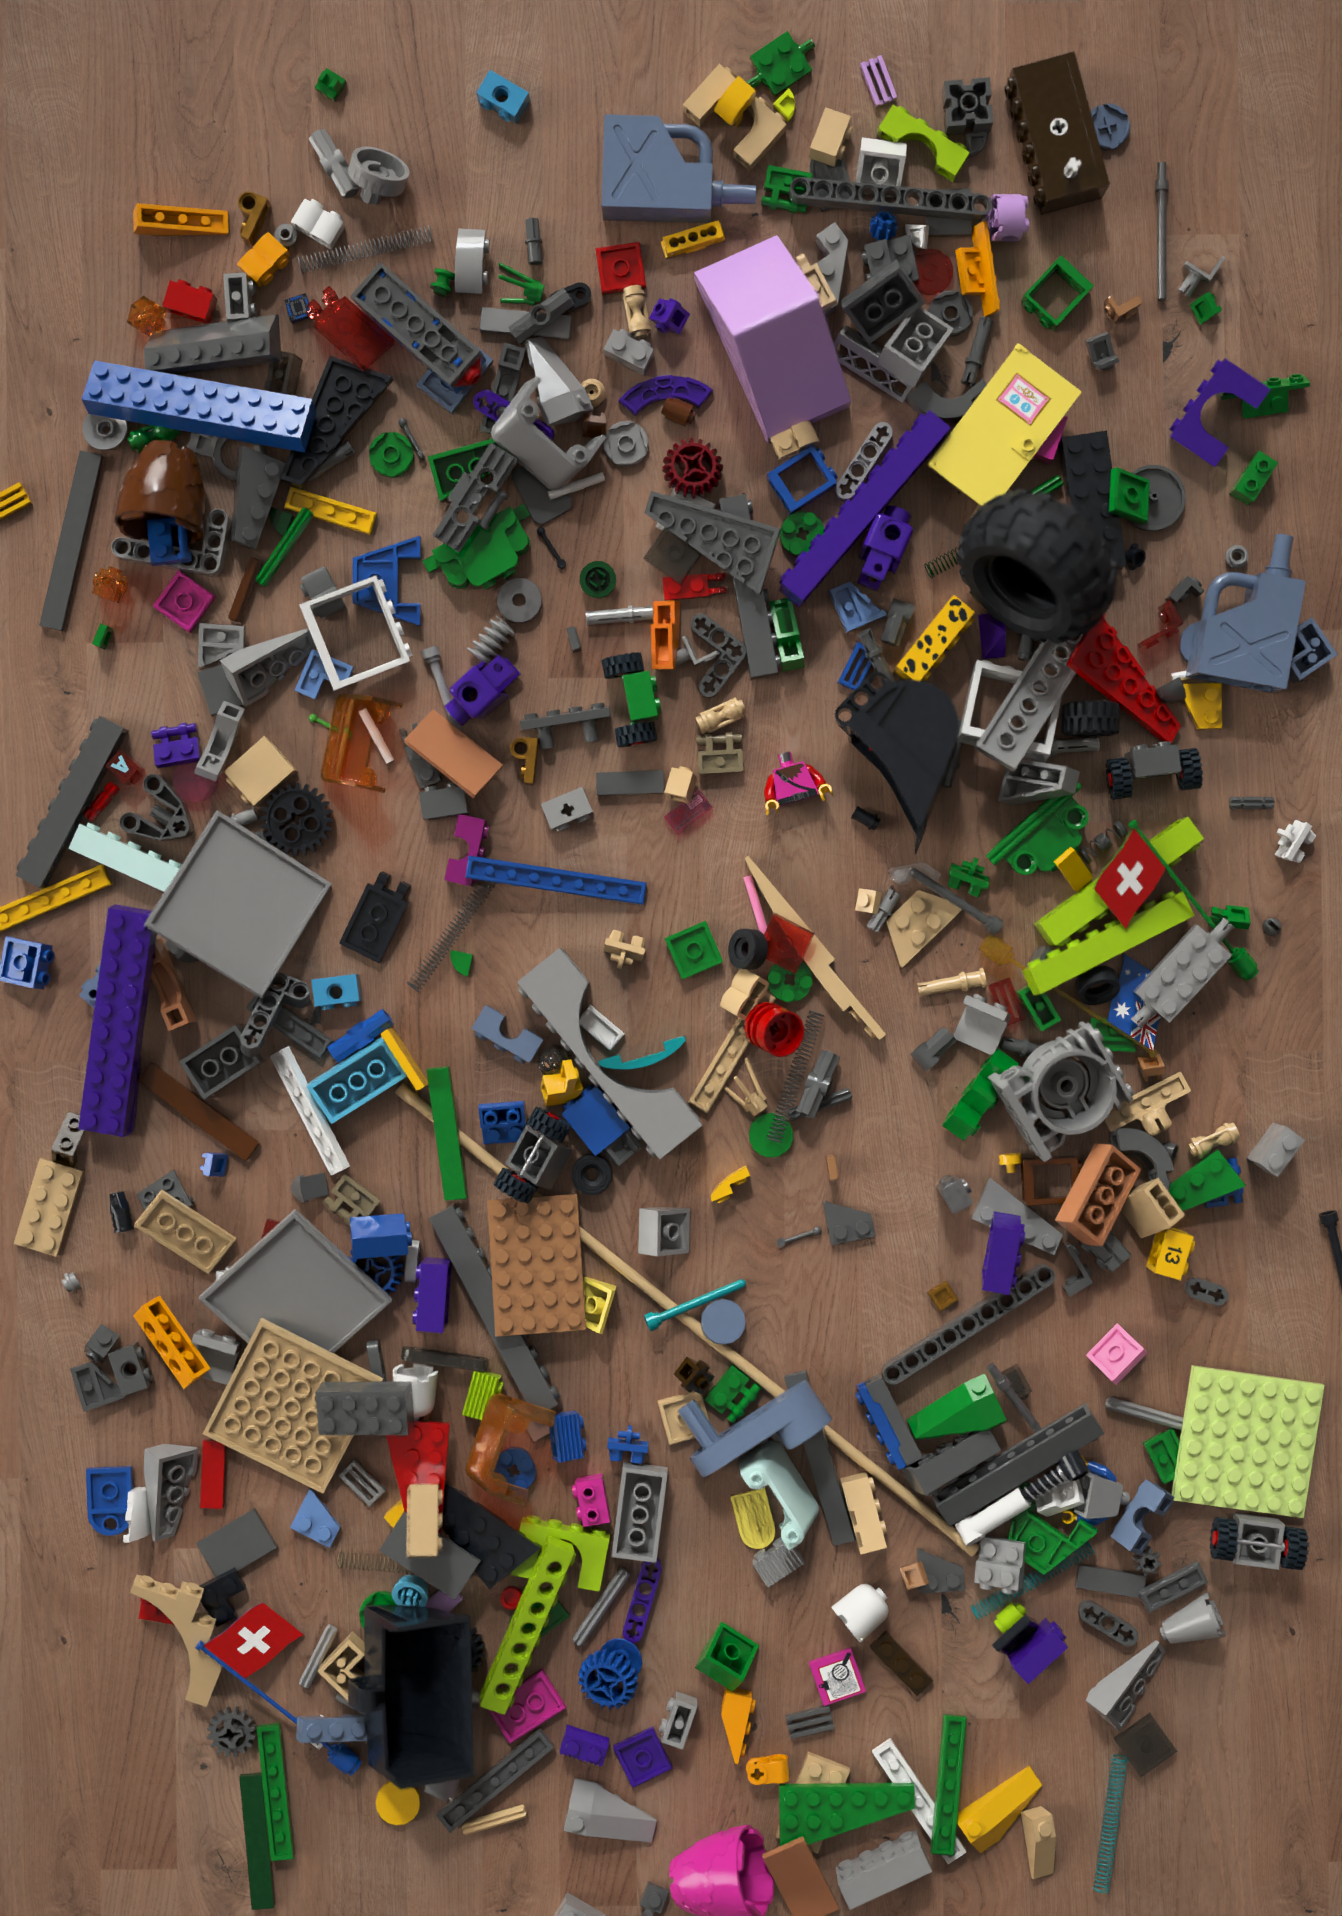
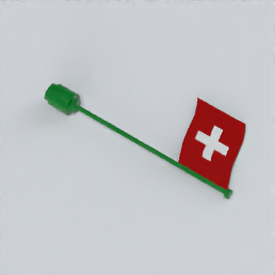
(1132, 878)

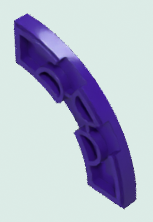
(661, 388)

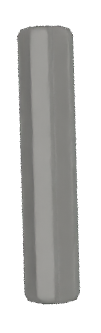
(318, 1656)

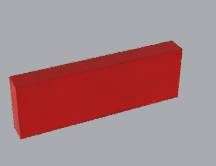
(213, 1474)

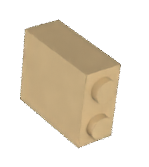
(259, 772)
(1151, 1208)

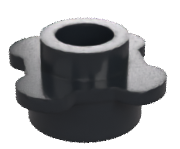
(1135, 557)

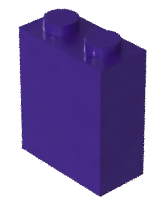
(1038, 1650)

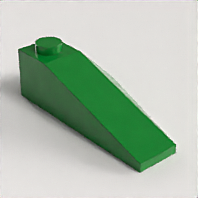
(960, 1411)

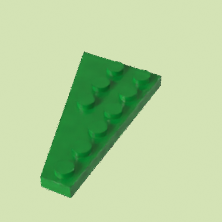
(835, 1808)

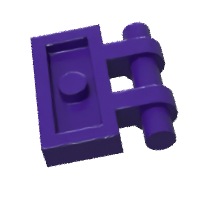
(178, 751)

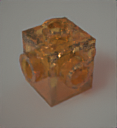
(146, 316)
(109, 584)

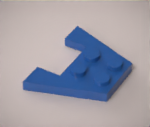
(385, 565)

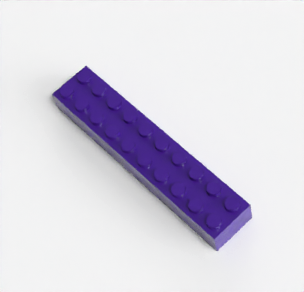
(859, 513)
(118, 1022)

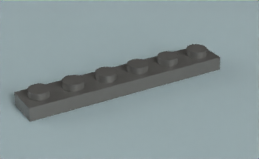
(495, 1780)

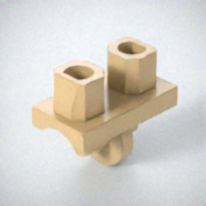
(624, 952)

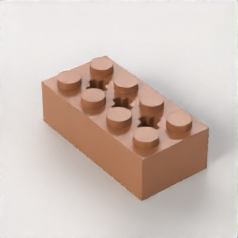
(1098, 1194)

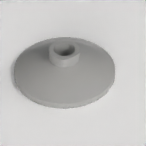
(94, 428)

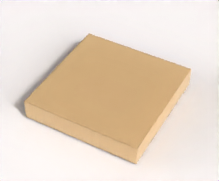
(674, 1424)

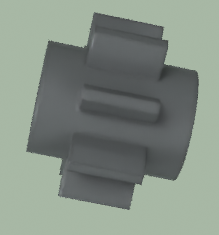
(1152, 1566)

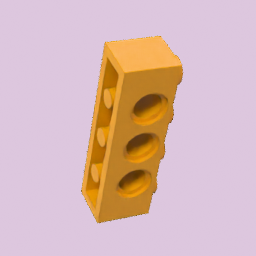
(171, 1342)

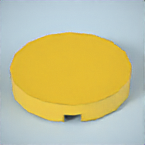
(397, 1805)

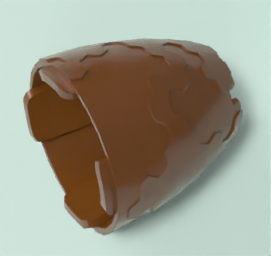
(159, 486)

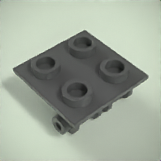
(169, 1183)

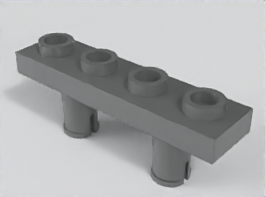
(554, 717)

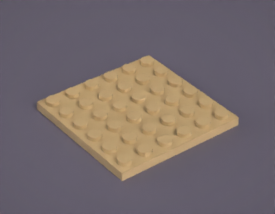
(273, 1407)

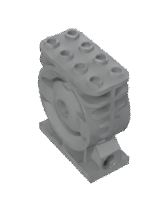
(1044, 1073)

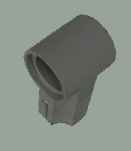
(898, 616)
(929, 1052)

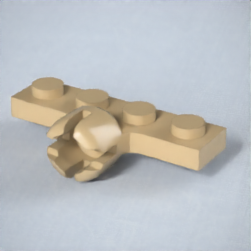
(1150, 1106)

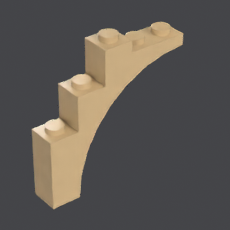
(181, 1608)

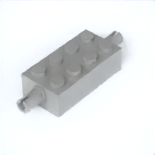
(1182, 973)

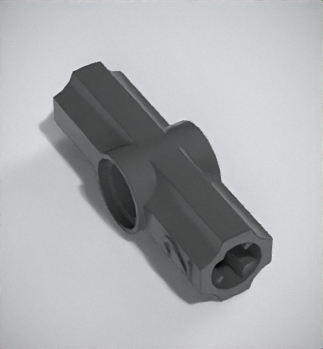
(528, 324)
(818, 1084)

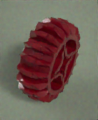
(705, 479)

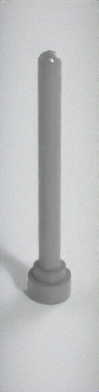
(431, 656)

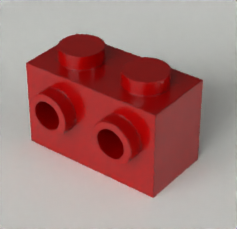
(190, 301)

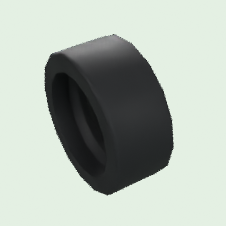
(1100, 994)

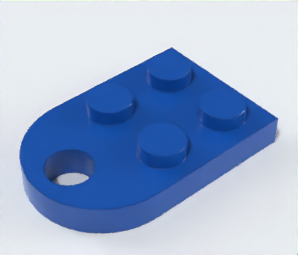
(108, 1497)

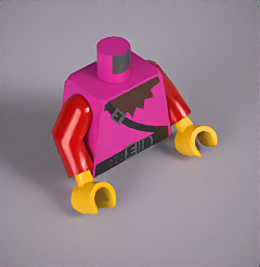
(793, 783)

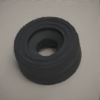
(757, 949)
(579, 1174)

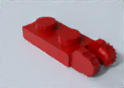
(692, 587)

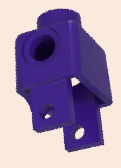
(881, 553)
(489, 682)

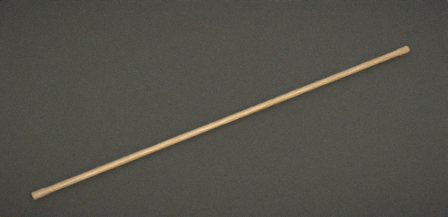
(414, 1100)

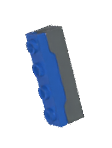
(889, 1422)

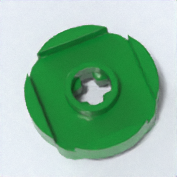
(790, 527)
(788, 992)

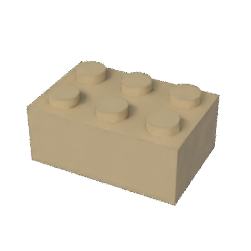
(423, 1521)

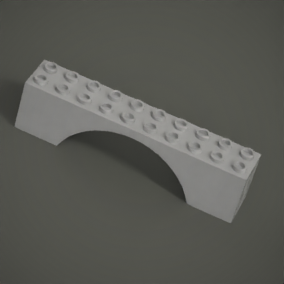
(656, 1115)

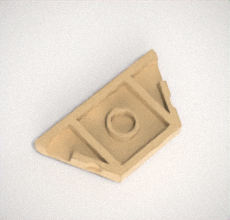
(918, 923)

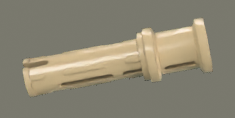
(963, 981)

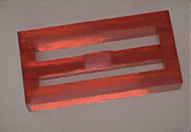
(1013, 995)

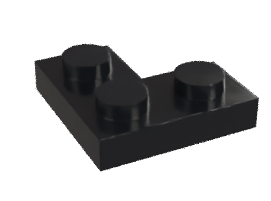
(217, 1593)

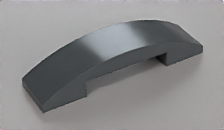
(506, 379)

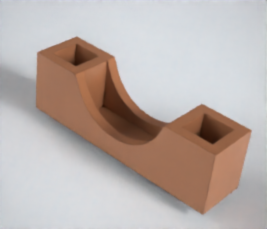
(174, 1002)

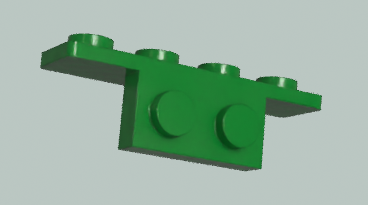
(1276, 399)

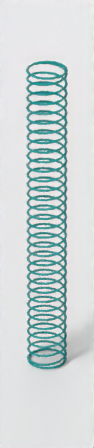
(1086, 1543)
(1108, 1822)

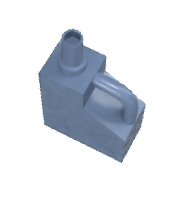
(650, 180)
(1255, 640)

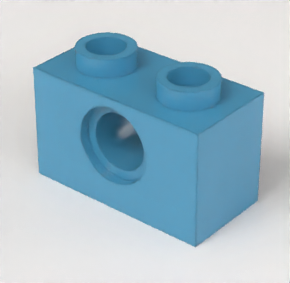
(495, 86)
(323, 988)

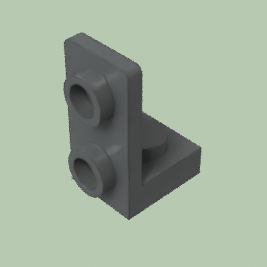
(1077, 1283)

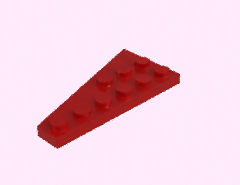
(1119, 677)
(421, 1457)

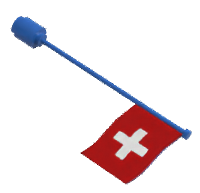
(251, 1645)

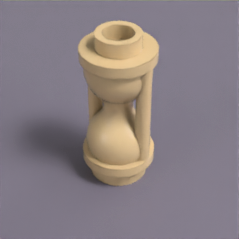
(635, 301)
(710, 720)
(1223, 1136)

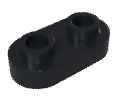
(573, 290)

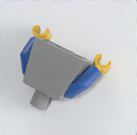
(1101, 1496)

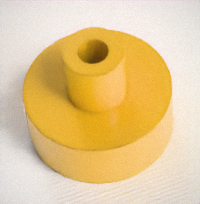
(1010, 1160)

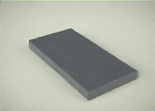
(446, 1571)

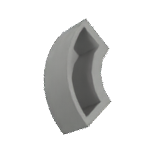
(470, 261)

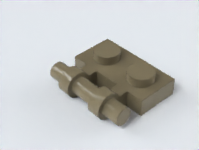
(719, 760)
(354, 1195)

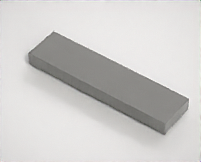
(498, 321)

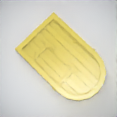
(754, 1518)

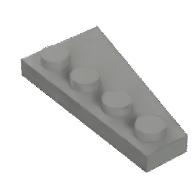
(1037, 1230)

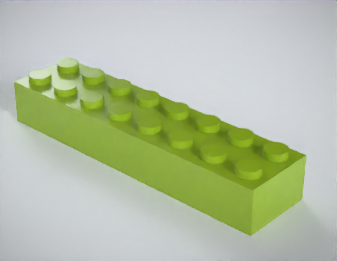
(1085, 905)

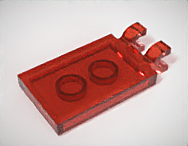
(349, 329)

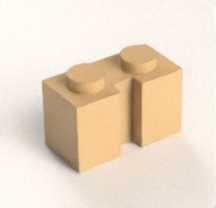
(830, 136)

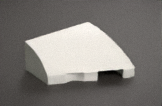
(1060, 1498)
(137, 1515)

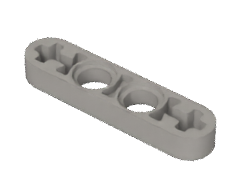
(863, 461)

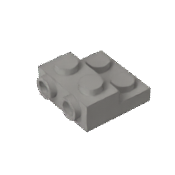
(1000, 1564)

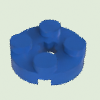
(524, 1463)

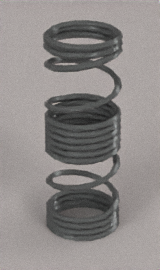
(1103, 842)

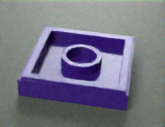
(642, 1756)

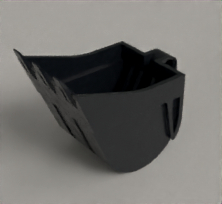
(911, 740)

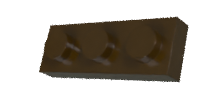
(901, 1663)

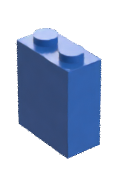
(595, 1119)
(380, 1236)

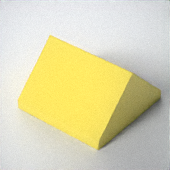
(597, 1303)

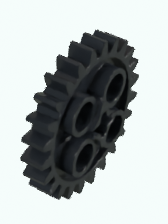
(288, 800)

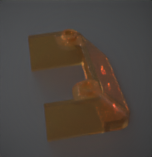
(350, 742)
(502, 1416)

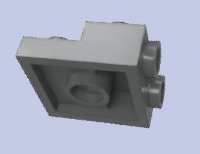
(884, 252)

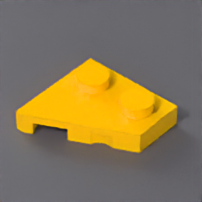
(1205, 704)

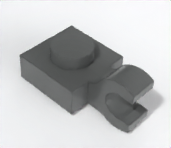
(653, 1899)

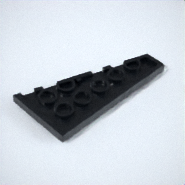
(340, 403)
(484, 1536)

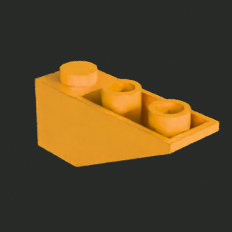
(735, 1714)

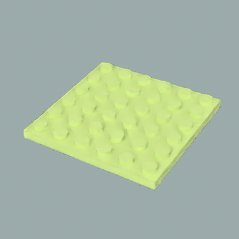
(1247, 1441)

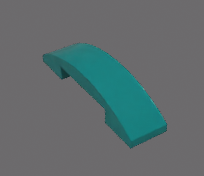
(616, 1062)

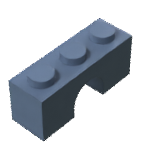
(489, 1026)
(1130, 1528)
(331, 1729)

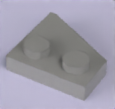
(219, 641)

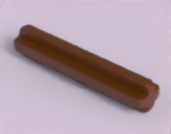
(245, 589)

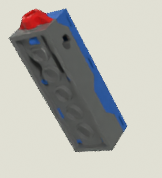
(419, 329)

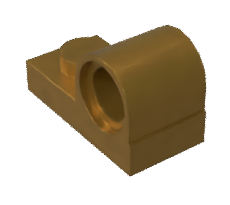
(256, 216)
(527, 771)

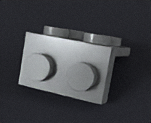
(982, 1024)
(218, 1352)

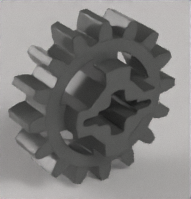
(225, 1739)

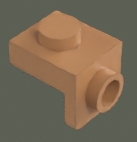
(1126, 310)

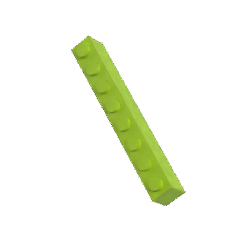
(1107, 943)

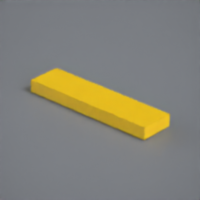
(331, 510)

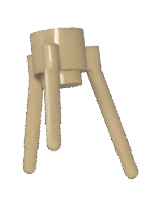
(754, 1102)

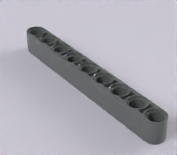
(899, 193)
(961, 1333)

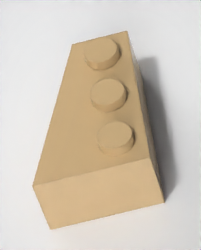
(864, 1512)

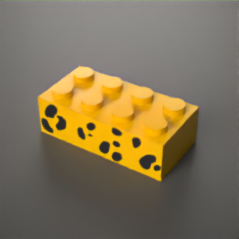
(935, 639)

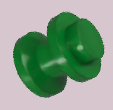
(441, 286)

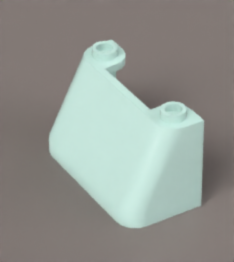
(773, 1466)

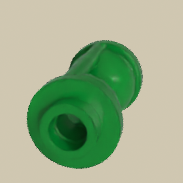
(140, 437)

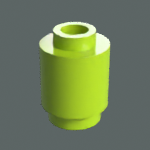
(1009, 1616)

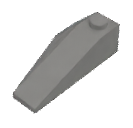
(167, 1481)

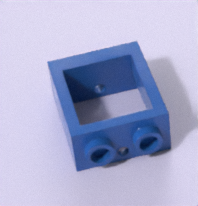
(782, 491)

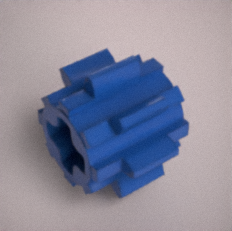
(883, 226)

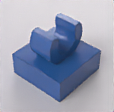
(214, 1164)

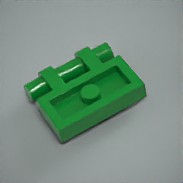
(779, 181)
(726, 1390)

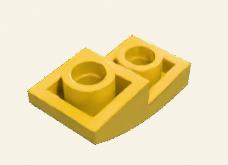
(723, 1189)

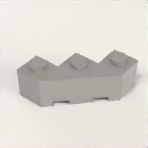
(834, 247)

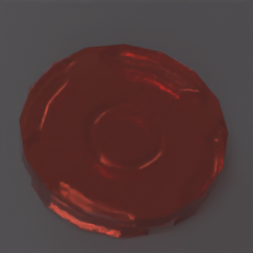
(934, 271)

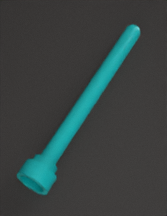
(654, 1320)

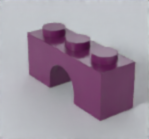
(473, 831)

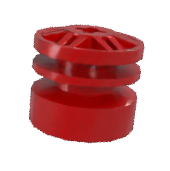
(774, 1029)

